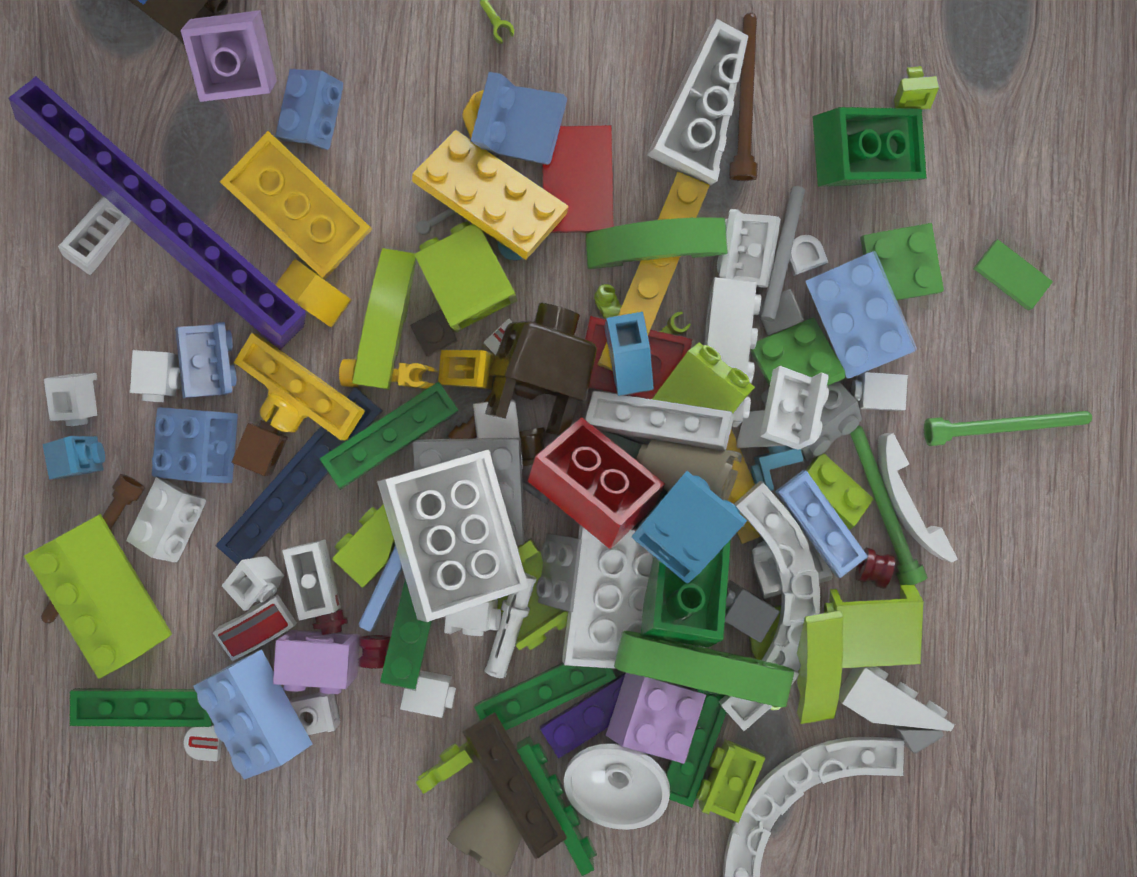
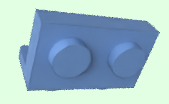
(309, 108)
(205, 360)

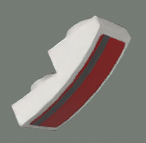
(255, 627)

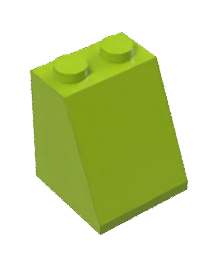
(465, 276)

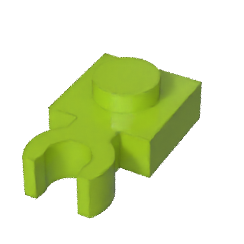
(452, 761)

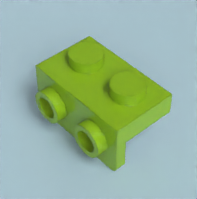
(840, 490)
(730, 780)

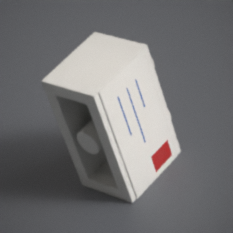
(312, 579)

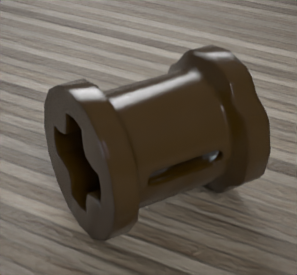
(531, 444)

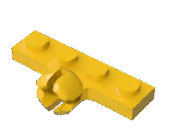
(296, 391)

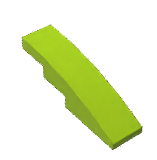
(385, 319)
(821, 666)

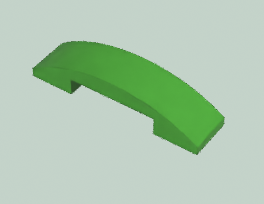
(656, 240)

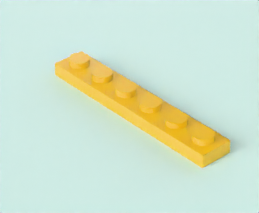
(655, 274)

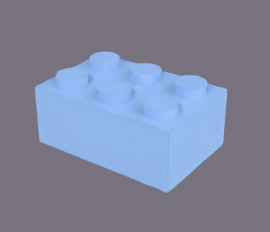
(861, 315)
(252, 716)

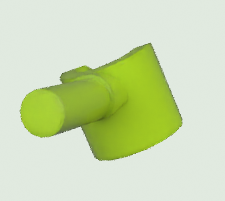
(496, 21)
(670, 328)

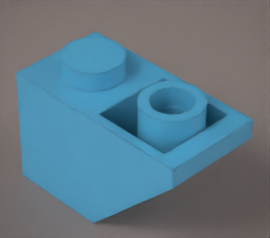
(629, 353)
(73, 456)

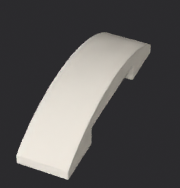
(890, 460)

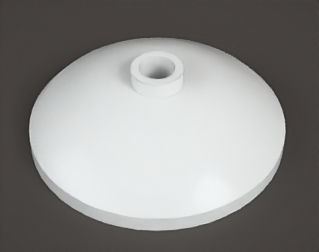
(616, 786)

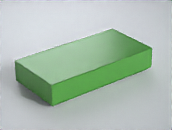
(1013, 275)

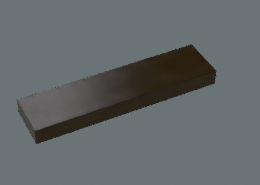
(514, 785)

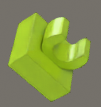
(916, 90)

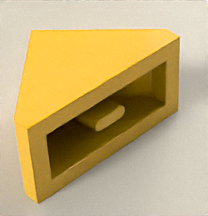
(313, 293)
(466, 368)

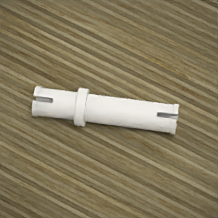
(514, 609)

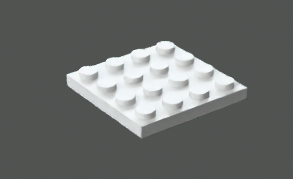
(606, 599)

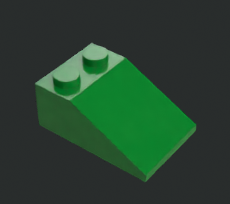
(869, 146)
(686, 611)

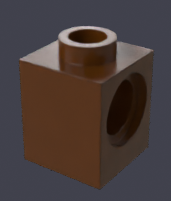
(260, 448)

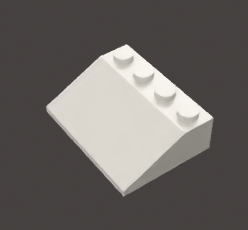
(453, 535)

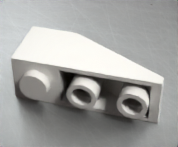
(884, 703)

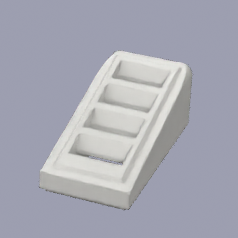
(85, 226)

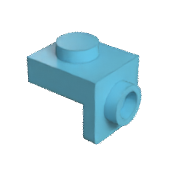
(777, 457)

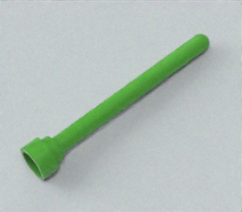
(939, 431)
(909, 569)

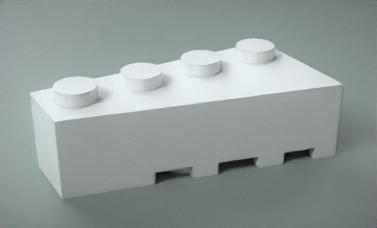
(699, 115)

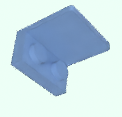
(518, 120)
(194, 445)

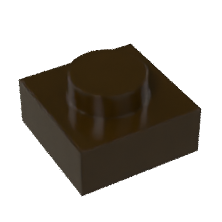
(434, 333)

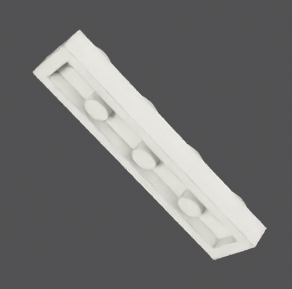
(660, 420)

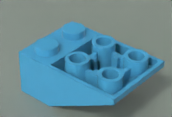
(689, 527)

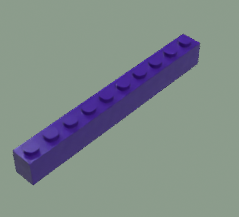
(157, 212)

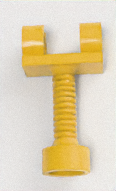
(406, 375)

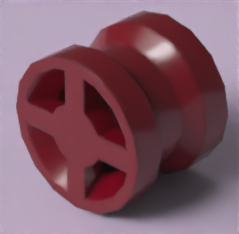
(876, 568)
(373, 651)

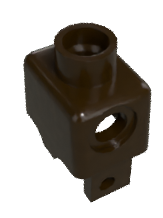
(543, 360)

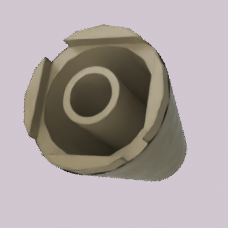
(672, 460)
(488, 835)

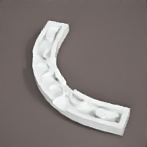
(798, 587)
(794, 776)

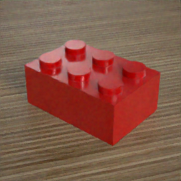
(595, 482)

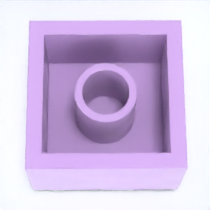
(229, 56)
(316, 661)
(655, 717)

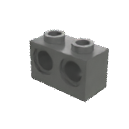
(748, 612)

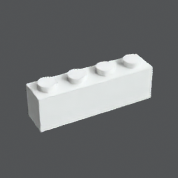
(731, 330)

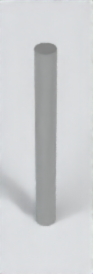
(783, 254)

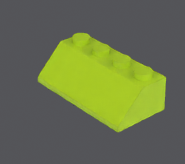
(98, 596)

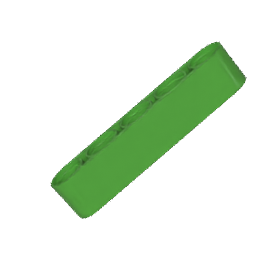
(704, 669)

